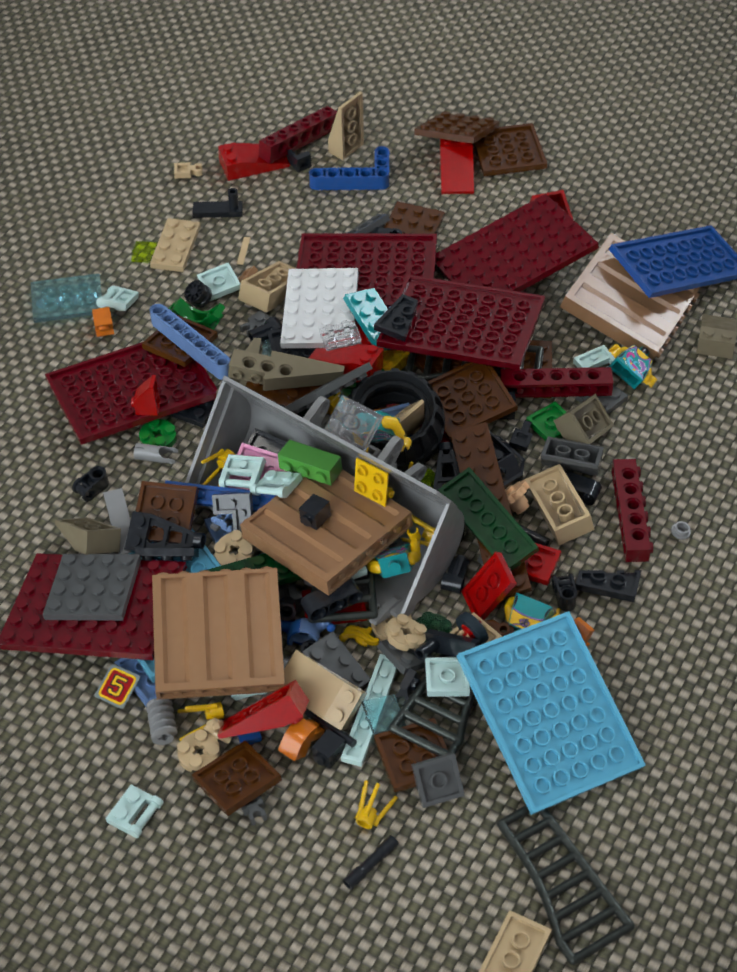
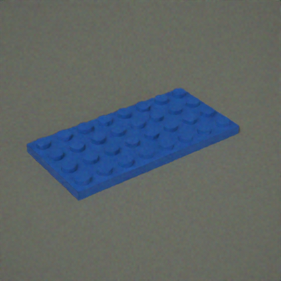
(677, 260)

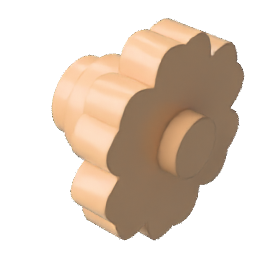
(516, 497)

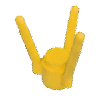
(222, 456)
(427, 533)
(211, 711)
(367, 816)

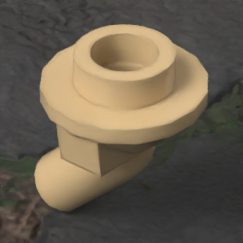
(213, 727)

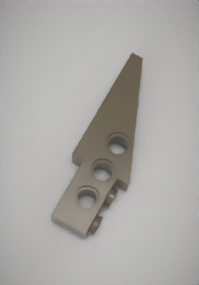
(281, 370)

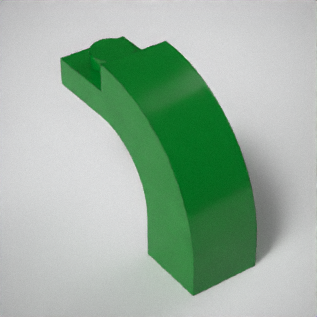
(206, 318)

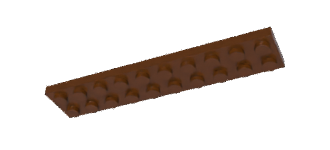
(476, 450)

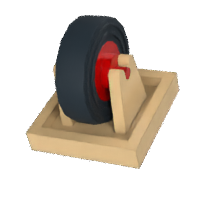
(474, 627)

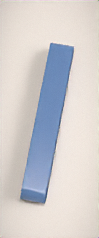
(190, 341)

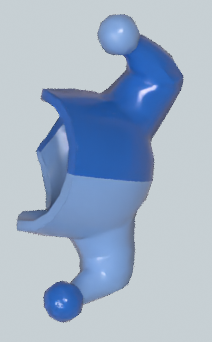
(302, 630)

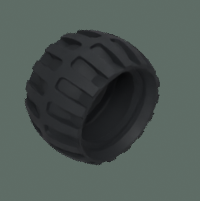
(400, 388)

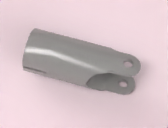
(153, 453)

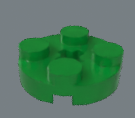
(163, 427)

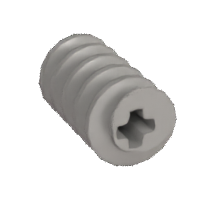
(161, 721)

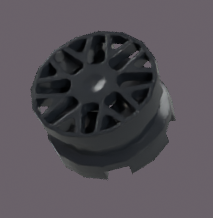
(198, 294)

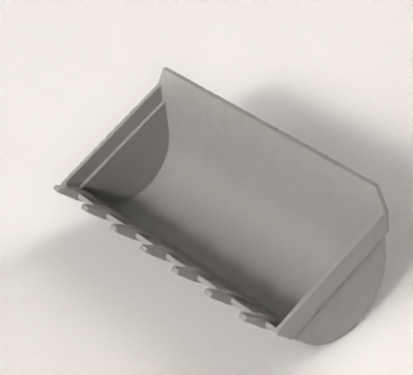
(241, 410)

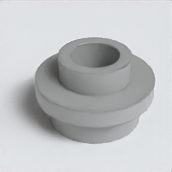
(681, 530)

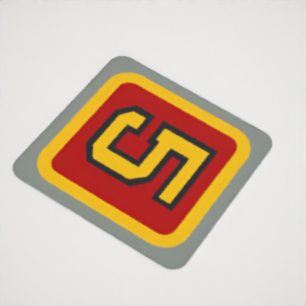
(117, 686)

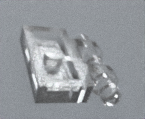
(340, 335)

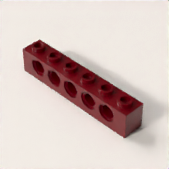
(297, 134)
(558, 382)
(630, 510)

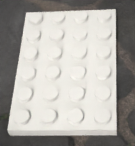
(314, 301)

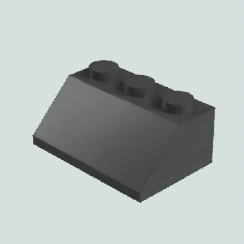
(572, 456)

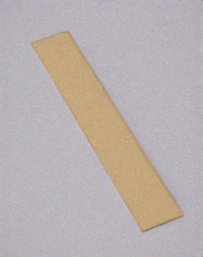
(243, 251)

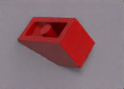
(147, 398)

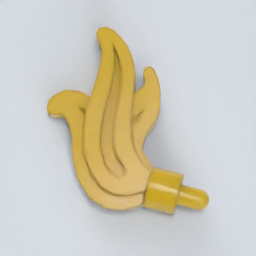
(360, 634)

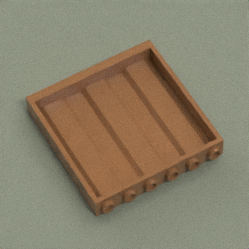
(619, 308)
(344, 542)
(217, 633)

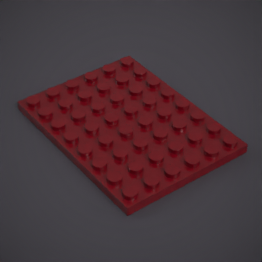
(517, 248)
(380, 258)
(468, 322)
(100, 390)
(103, 638)

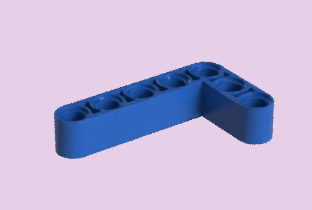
(354, 178)

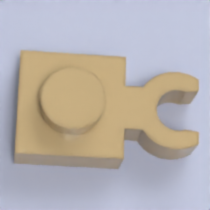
(185, 170)

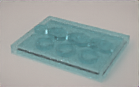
(65, 297)

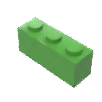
(310, 462)

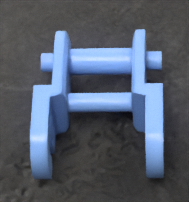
(216, 520)

